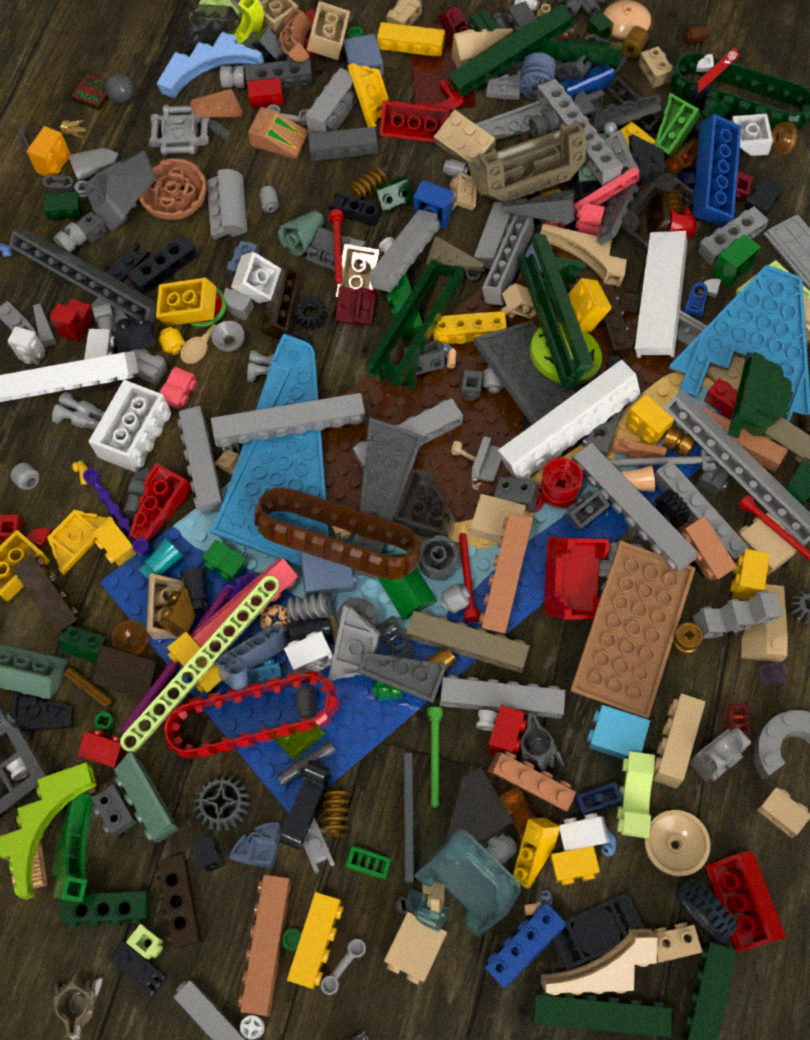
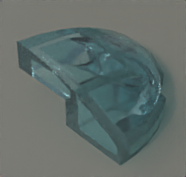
(418, 906)

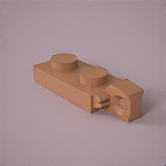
(637, 449)

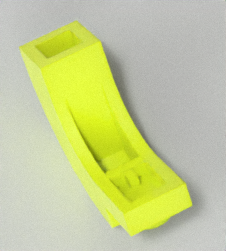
(251, 19)

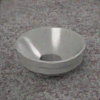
(226, 330)

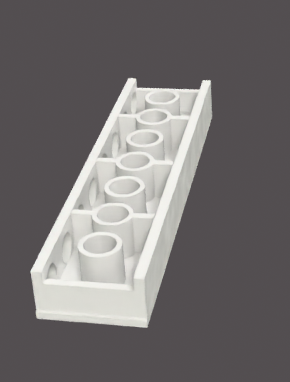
(661, 294)

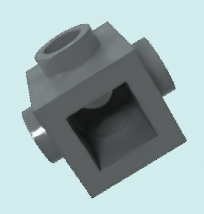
(92, 226)

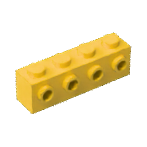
(411, 39)
(466, 327)
(314, 941)

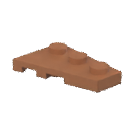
(217, 105)

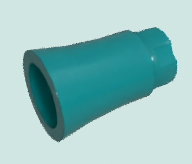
(161, 559)

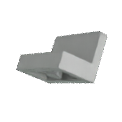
(487, 461)

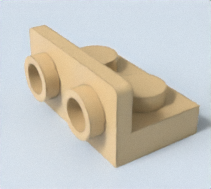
(464, 191)

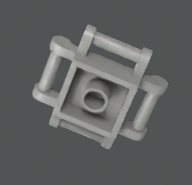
(178, 131)

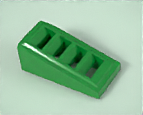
(364, 870)

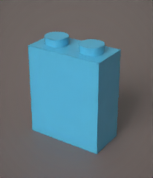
(617, 732)

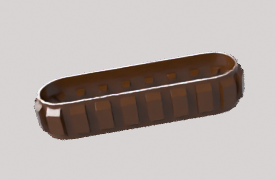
(341, 517)

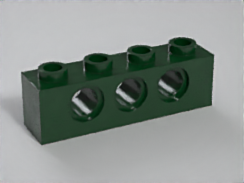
(139, 901)

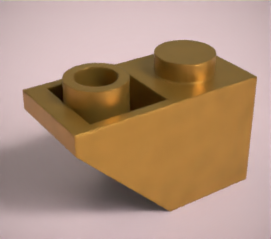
(178, 614)

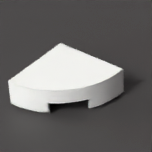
(705, 64)
(713, 286)

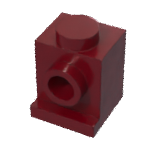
(743, 186)

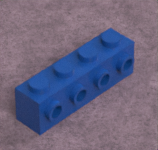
(526, 945)

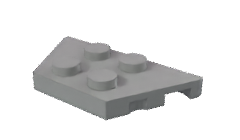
(353, 639)

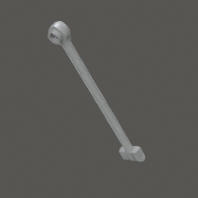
(705, 459)

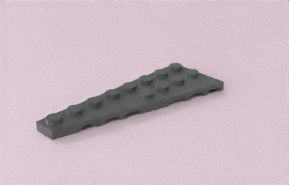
(386, 472)

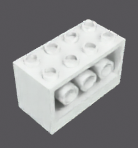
(130, 426)

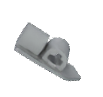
(92, 162)
(106, 314)

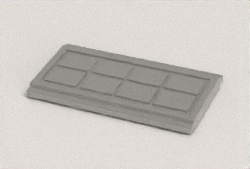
(792, 243)

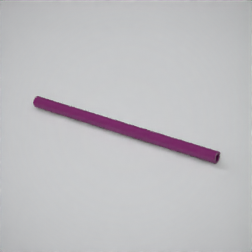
(171, 667)

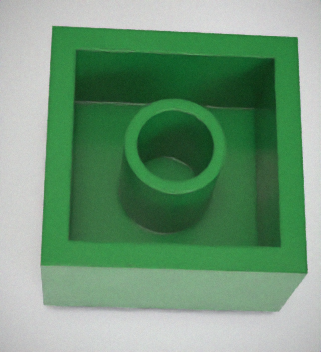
(736, 260)

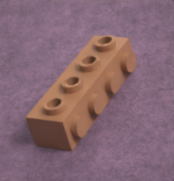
(531, 781)

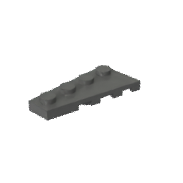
(614, 212)
(404, 674)

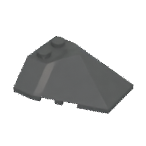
(118, 187)

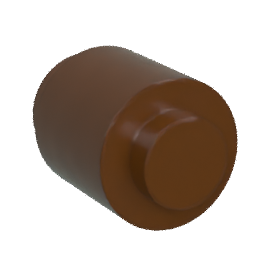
(696, 34)

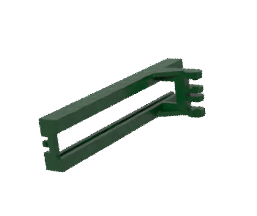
(558, 285)
(408, 365)

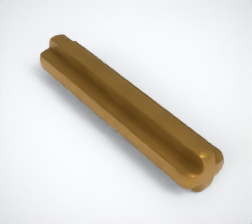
(88, 687)

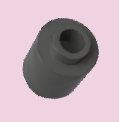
(306, 701)

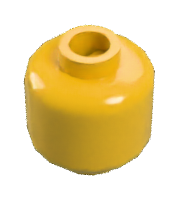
(171, 341)

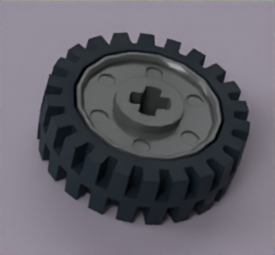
(706, 910)

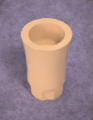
(641, 478)

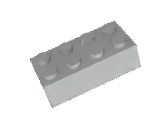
(333, 104)

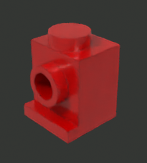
(10, 523)

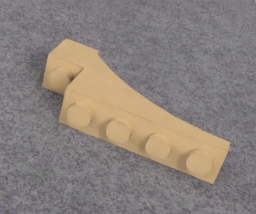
(587, 249)
(609, 972)

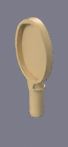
(196, 348)

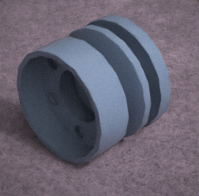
(536, 70)

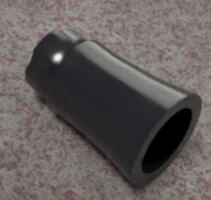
(196, 583)
(300, 630)

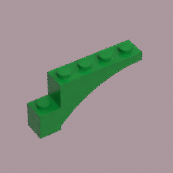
(70, 854)

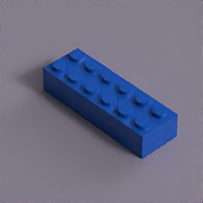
(717, 170)

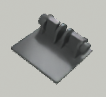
(322, 248)

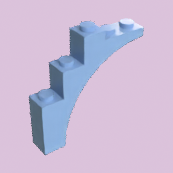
(203, 58)

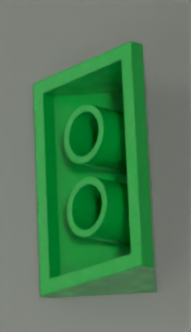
(408, 593)

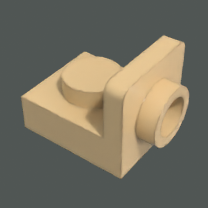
(436, 896)

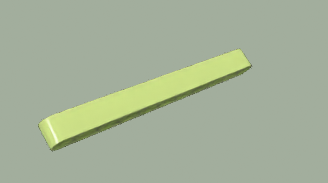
(191, 667)

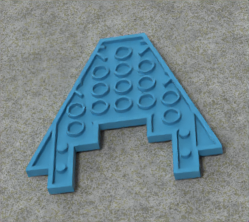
(760, 319)

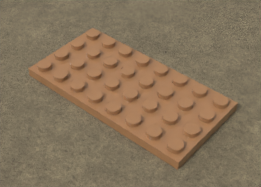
(632, 631)

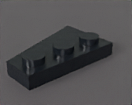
(41, 715)

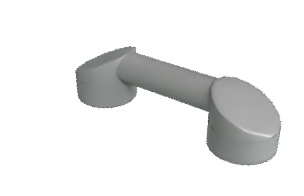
(295, 118)
(329, 983)

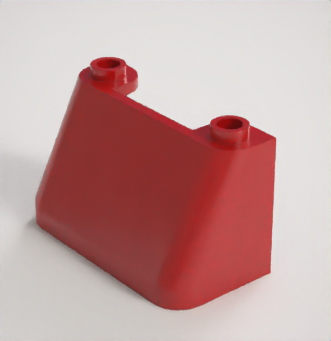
(573, 576)

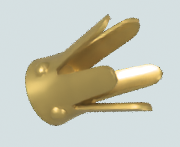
(72, 128)

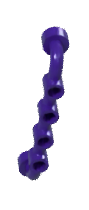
(92, 477)

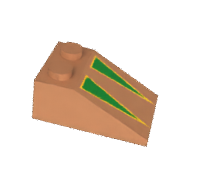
(277, 133)

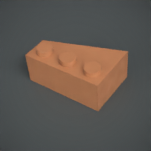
(711, 553)

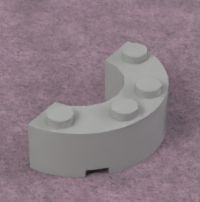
(769, 739)

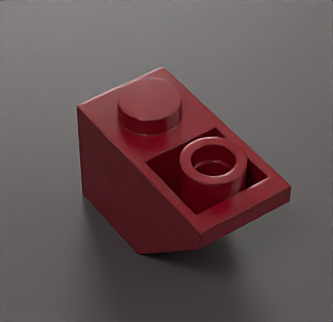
(452, 21)

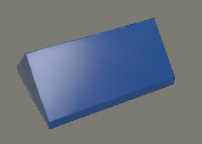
(594, 80)

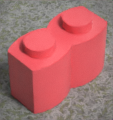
(589, 219)
(178, 387)

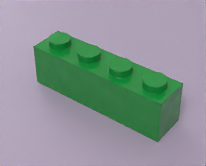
(397, 298)

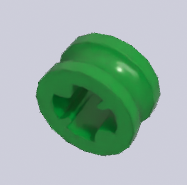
(109, 726)

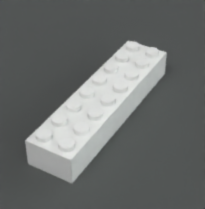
(68, 375)
(570, 421)

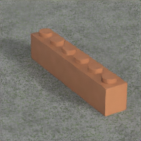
(507, 573)
(266, 945)

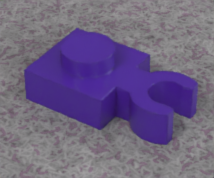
(240, 583)

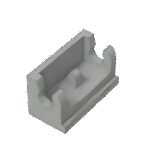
(688, 328)

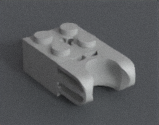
(718, 754)

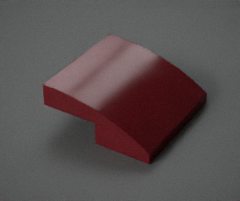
(355, 306)

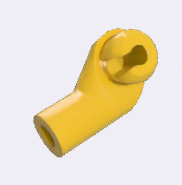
(81, 467)

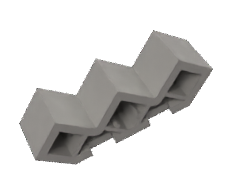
(738, 615)

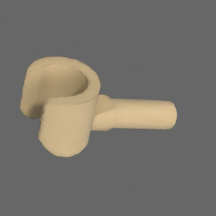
(457, 450)

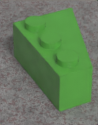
(676, 125)

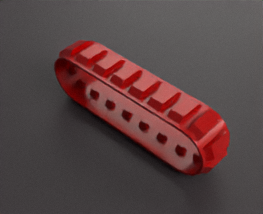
(174, 720)

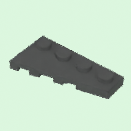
(626, 112)

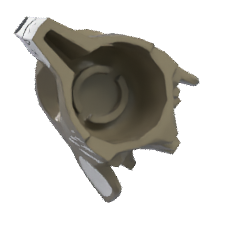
(76, 1003)

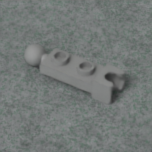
(618, 145)

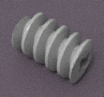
(308, 608)

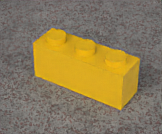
(182, 651)

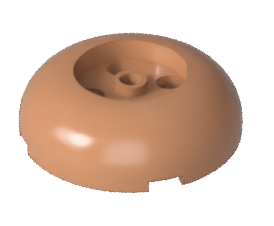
(165, 191)

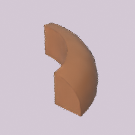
(294, 34)

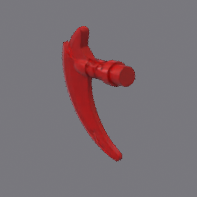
(454, 99)

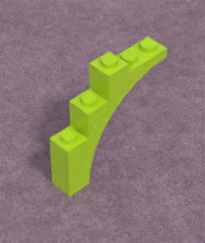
(34, 818)

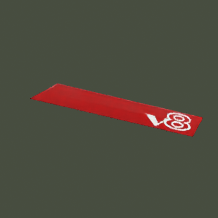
(717, 69)

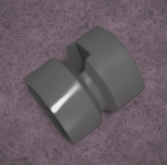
(544, 124)

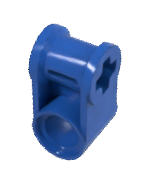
(695, 303)

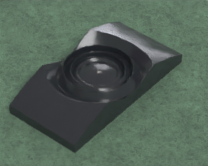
(596, 931)

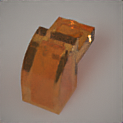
(517, 809)

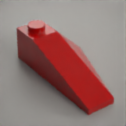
(161, 498)

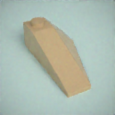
(471, 43)
(769, 640)

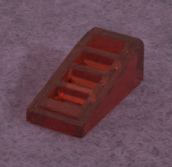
(744, 708)

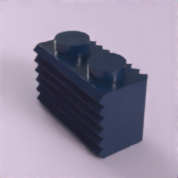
(598, 799)

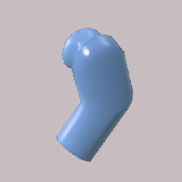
(609, 849)

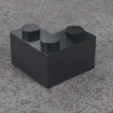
(133, 335)

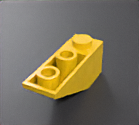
(535, 849)

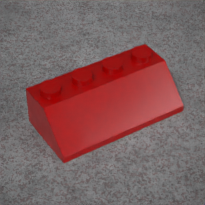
(412, 120)
(745, 895)

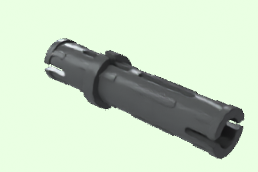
(297, 768)

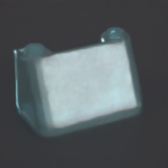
(473, 879)

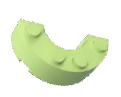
(634, 812)

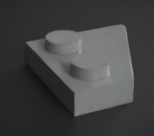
(504, 87)

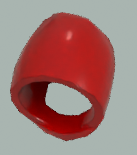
(682, 222)

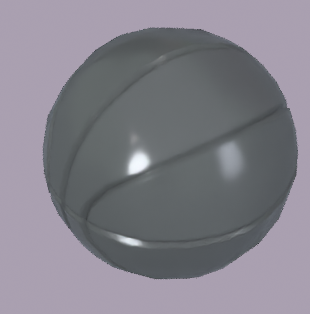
(119, 87)

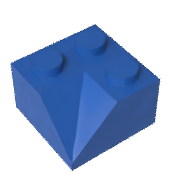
(435, 200)

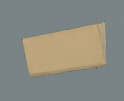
(159, 592)

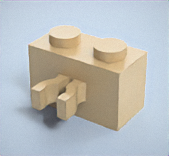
(518, 302)

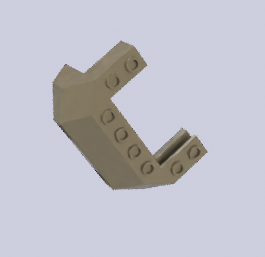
(530, 165)

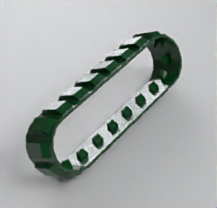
(748, 80)

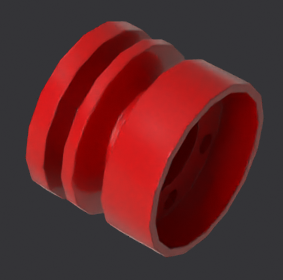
(561, 482)

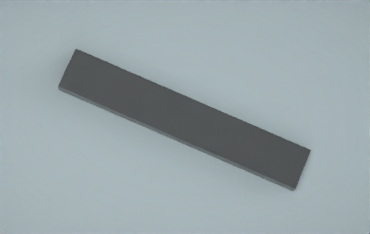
(408, 818)

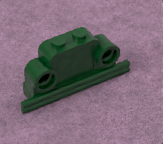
(760, 397)

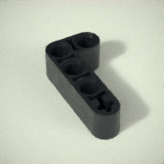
(306, 804)

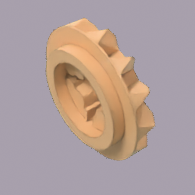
(272, 611)

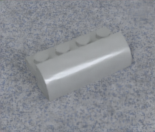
(226, 204)

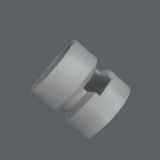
(233, 77)
(70, 237)

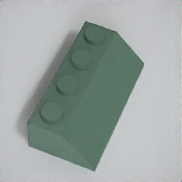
(30, 671)
(145, 798)

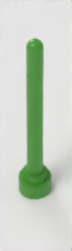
(435, 715)

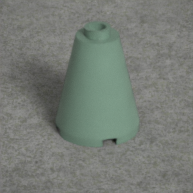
(300, 232)

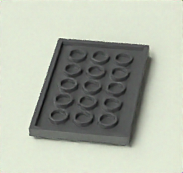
(510, 360)

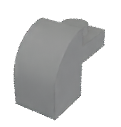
(238, 303)

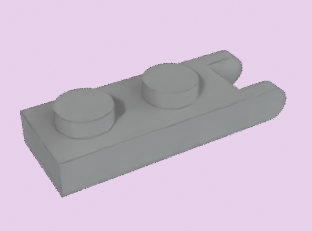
(316, 847)

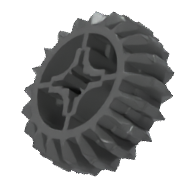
(221, 794)

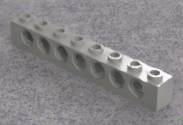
(598, 156)

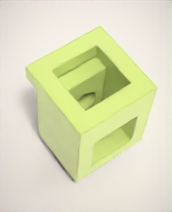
(139, 938)

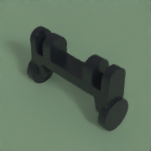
(699, 96)

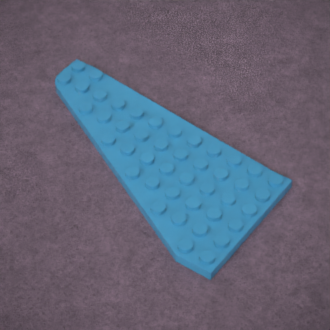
(277, 461)

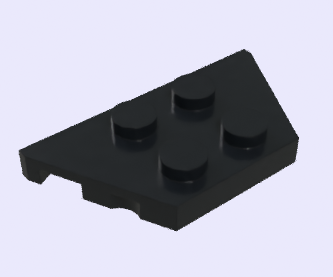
(647, 157)

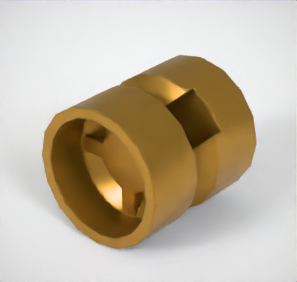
(678, 441)
(687, 639)

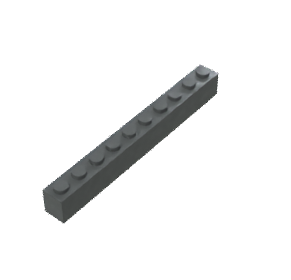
(84, 274)

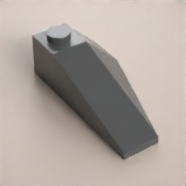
(555, 208)

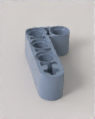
(247, 655)

